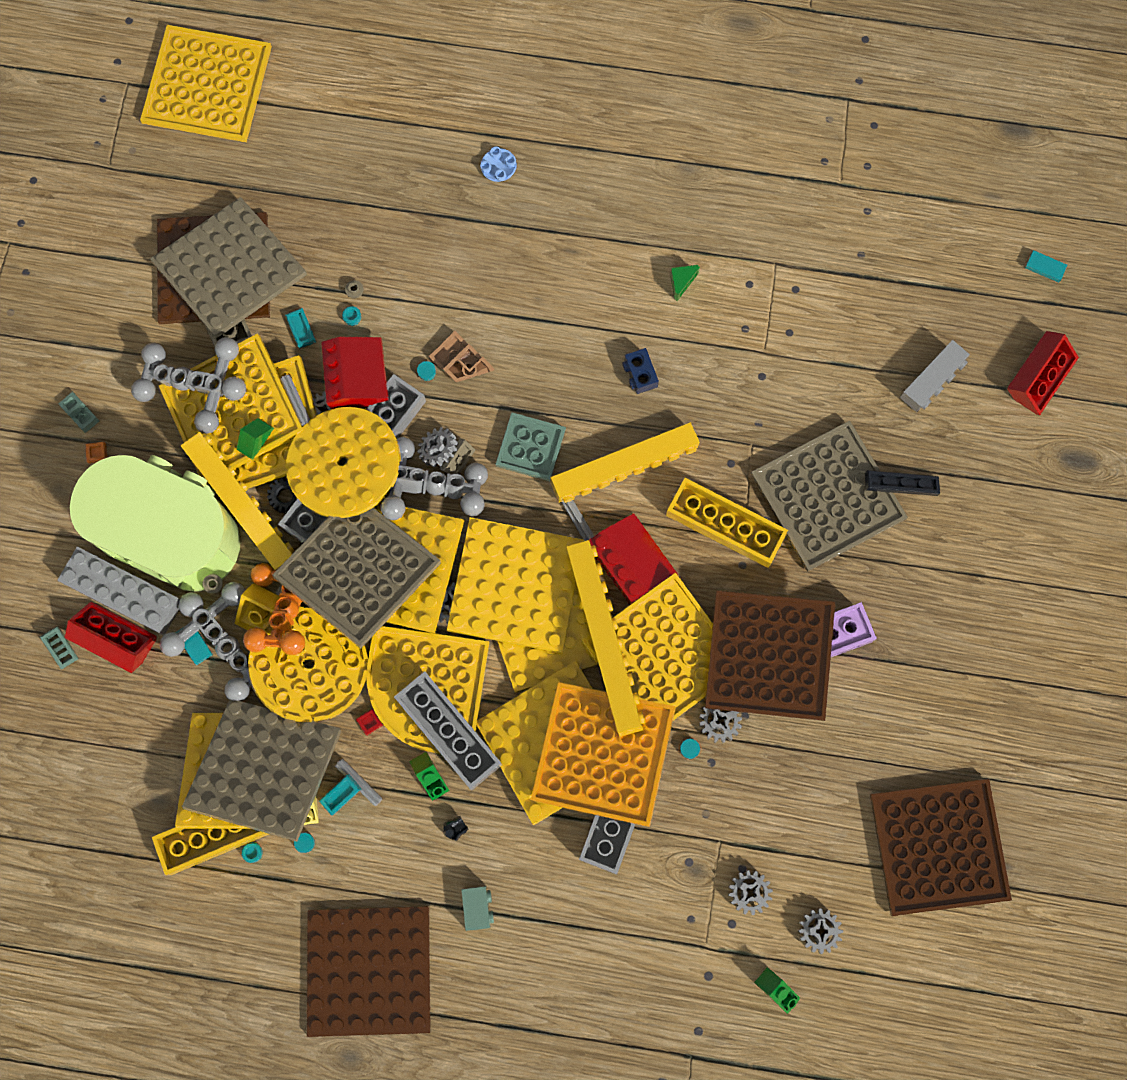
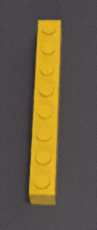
(624, 463)
(236, 499)

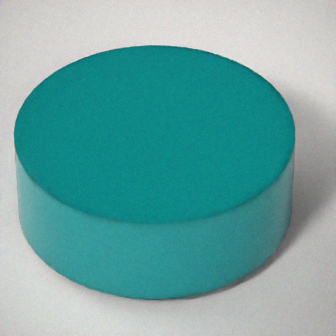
(351, 315)
(426, 371)
(690, 749)
(305, 843)
(252, 852)

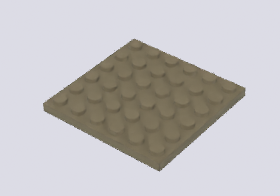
(228, 267)
(824, 498)
(357, 572)
(262, 770)

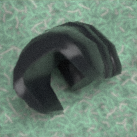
(454, 828)

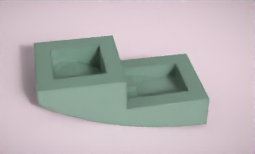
(78, 412)

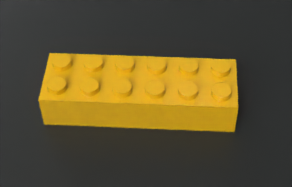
(726, 522)
(188, 847)

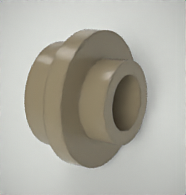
(354, 294)
(217, 579)

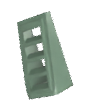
(45, 638)

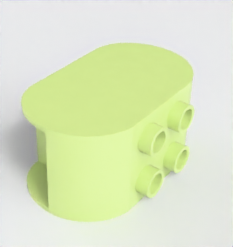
(156, 520)

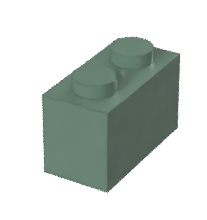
(477, 908)

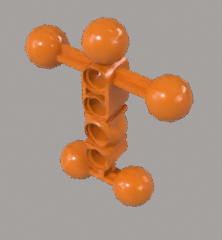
(282, 617)

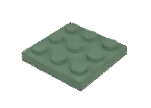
(530, 446)

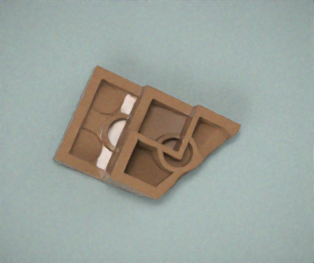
(459, 359)

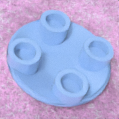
(498, 164)

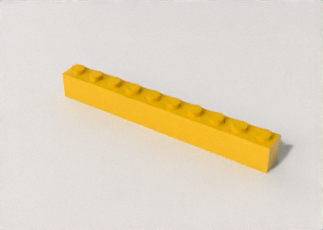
(604, 638)

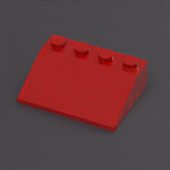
(354, 371)
(631, 558)

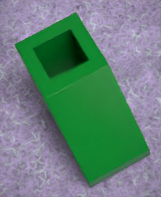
(429, 776)
(777, 990)

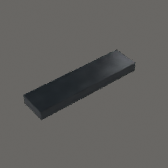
(902, 483)

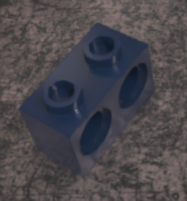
(644, 370)

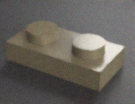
(460, 458)

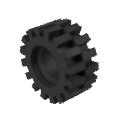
(273, 495)

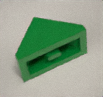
(682, 278)
(253, 437)

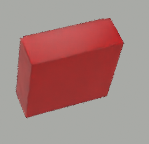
(369, 722)

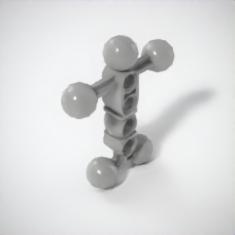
(232, 388)
(436, 483)
(192, 606)

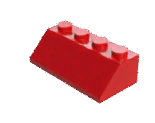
(1043, 372)
(110, 637)

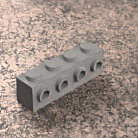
(934, 376)

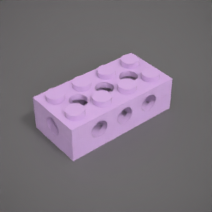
(862, 630)

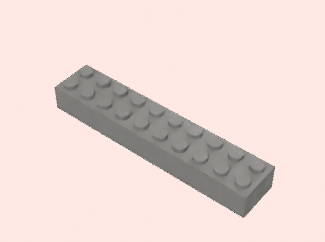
(397, 412)

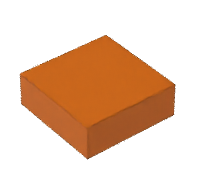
(96, 452)

